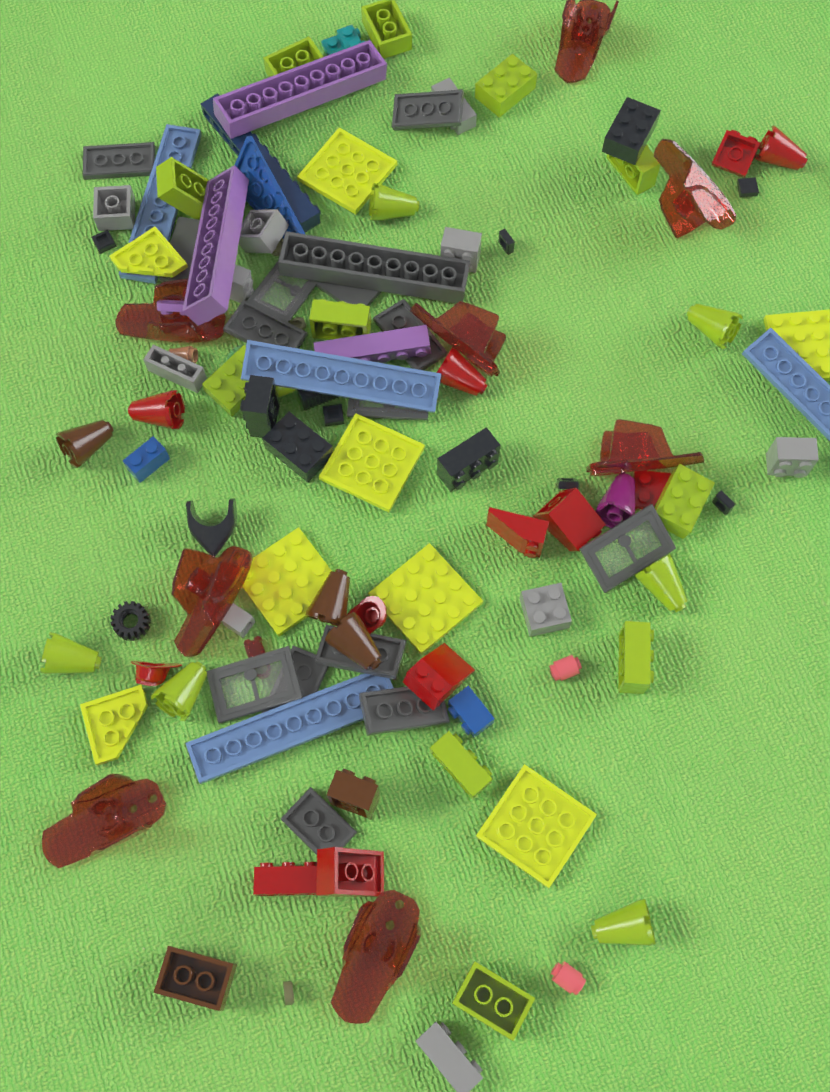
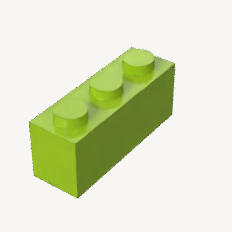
(461, 764)

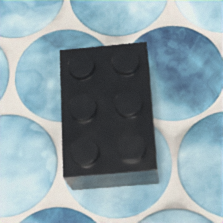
(631, 130)
(260, 405)
(298, 446)
(468, 460)

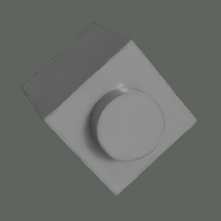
(238, 620)

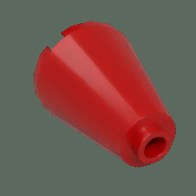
(780, 150)
(461, 374)
(159, 410)

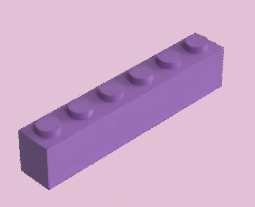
(381, 345)

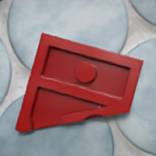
(649, 487)

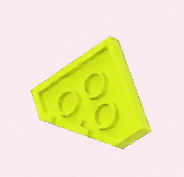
(149, 256)
(112, 722)

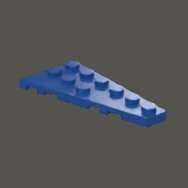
(263, 188)

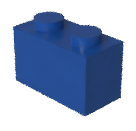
(146, 459)
(470, 712)

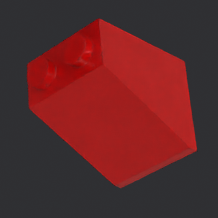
(571, 519)

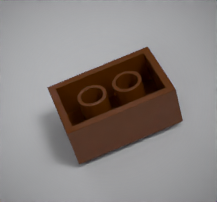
(353, 793)
(195, 978)

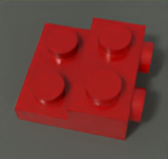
(736, 153)

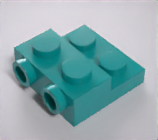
(345, 38)

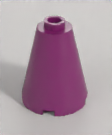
(618, 501)

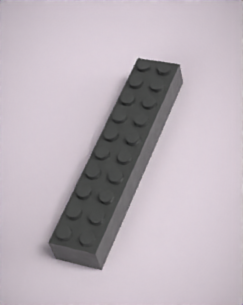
(373, 267)

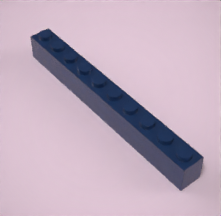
(304, 210)

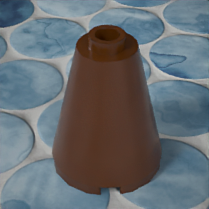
(84, 441)
(332, 599)
(354, 642)

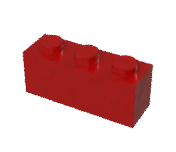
(285, 879)

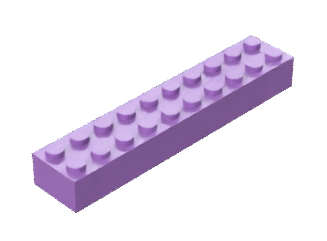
(299, 89)
(216, 246)

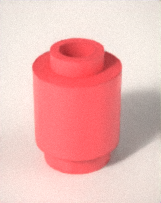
(565, 668)
(568, 977)

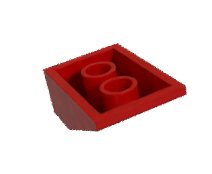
(520, 531)
(437, 675)
(350, 872)

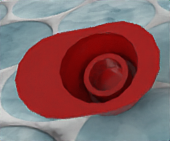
(372, 612)
(152, 673)

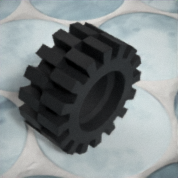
(122, 612)

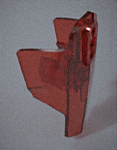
(580, 39)
(690, 193)
(147, 322)
(469, 331)
(637, 448)
(206, 591)
(103, 819)
(375, 955)

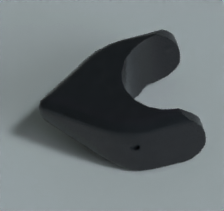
(211, 535)

